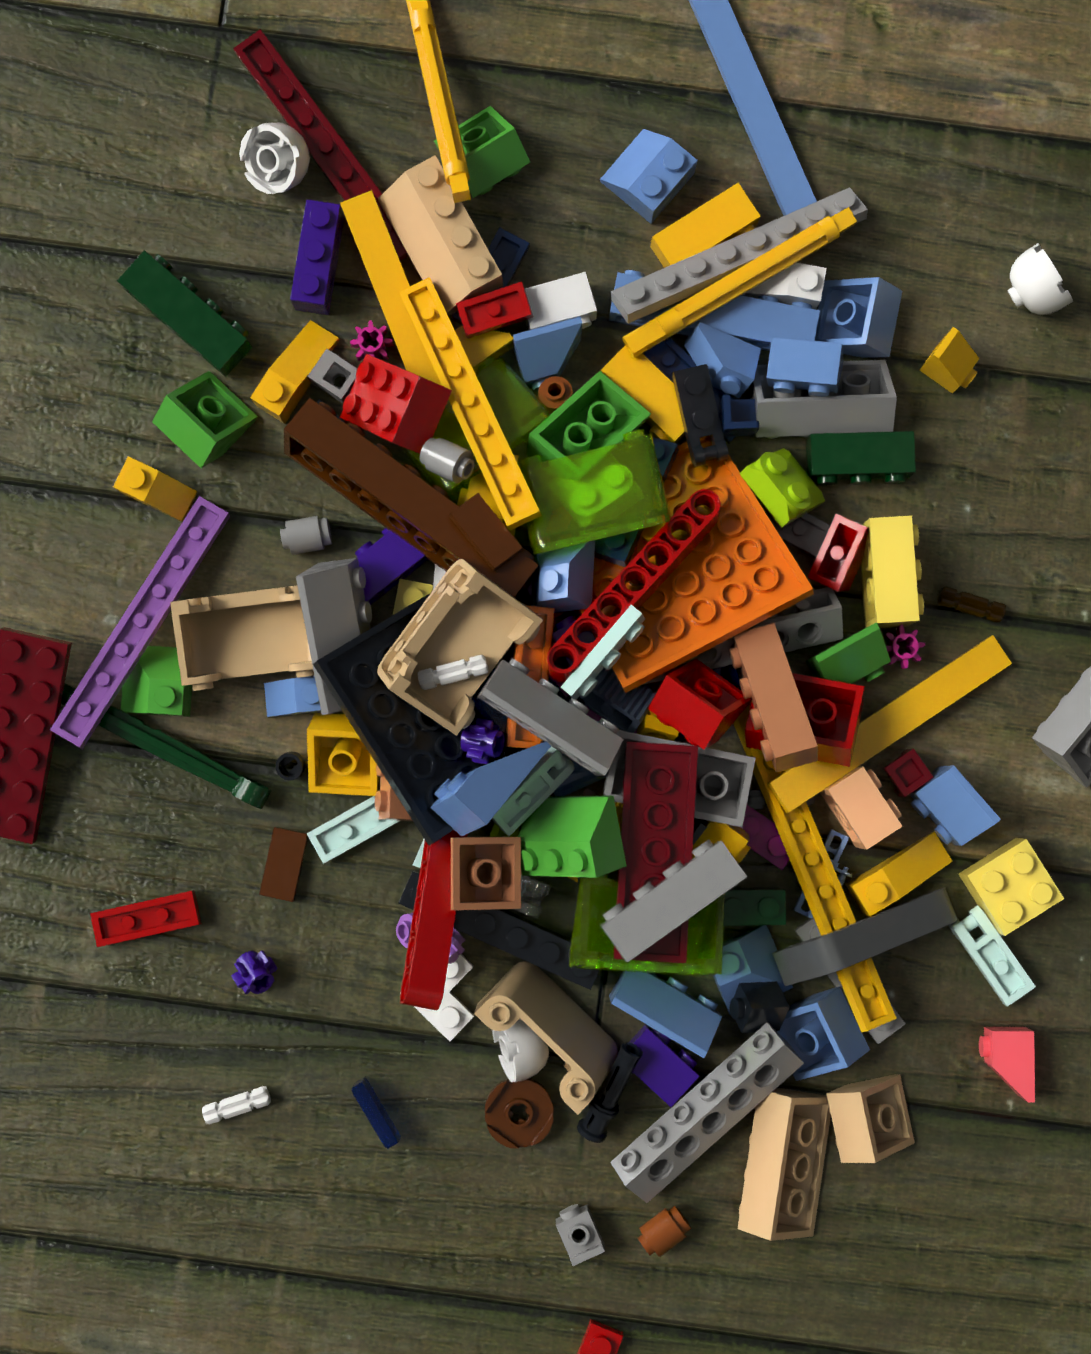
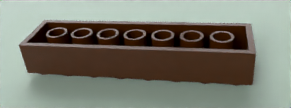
(391, 493)

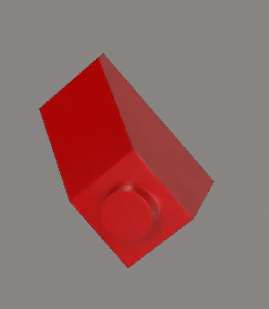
(840, 554)

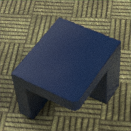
(738, 417)

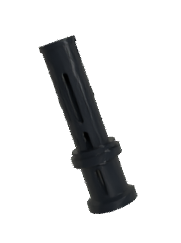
(605, 1103)

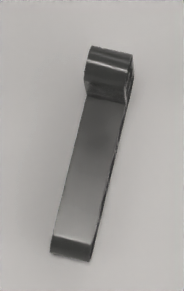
(865, 938)

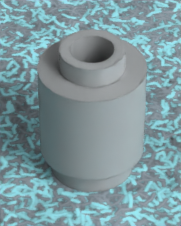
(447, 459)
(306, 535)

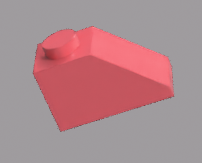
(1012, 1057)

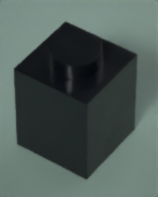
(757, 1004)

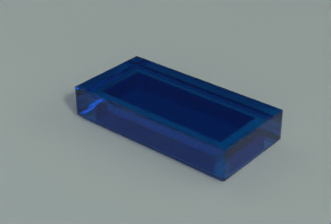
(375, 1113)

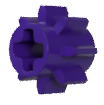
(482, 741)
(254, 972)

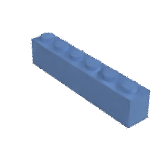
(743, 317)

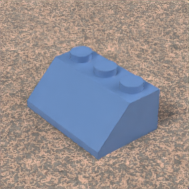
(668, 1009)

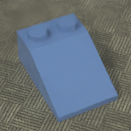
(476, 797)

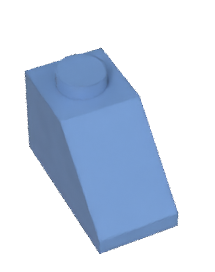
(729, 359)
(292, 697)

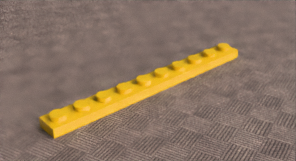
(821, 890)

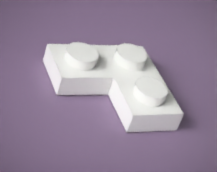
(452, 1013)

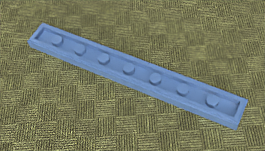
(754, 104)

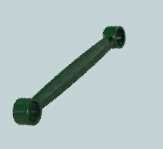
(179, 754)

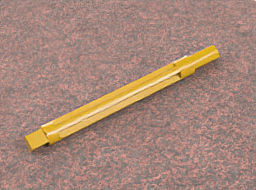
(439, 98)
(738, 282)

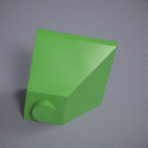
(156, 685)

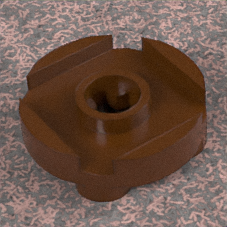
(519, 1132)

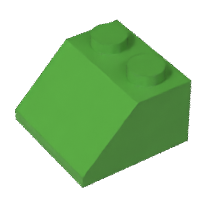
(490, 150)
(203, 418)
(853, 657)

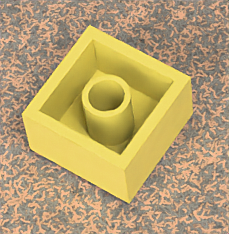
(1011, 885)

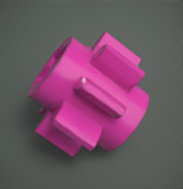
(371, 333)
(912, 646)

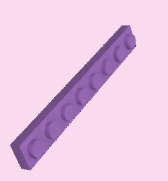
(140, 623)

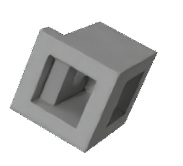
(327, 370)
(585, 1247)

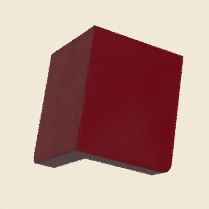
(907, 772)

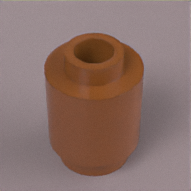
(554, 392)
(664, 1231)

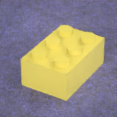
(891, 573)

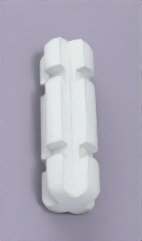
(452, 672)
(236, 1105)

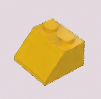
(339, 758)

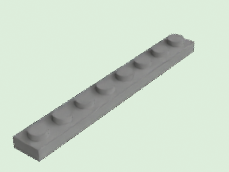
(711, 265)

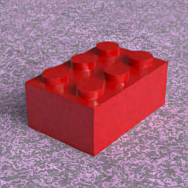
(395, 403)
(833, 713)

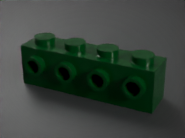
(185, 313)

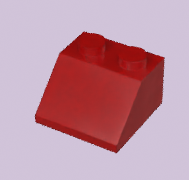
(698, 703)

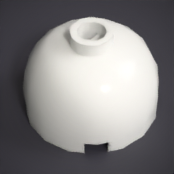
(274, 157)
(1037, 283)
(521, 1051)

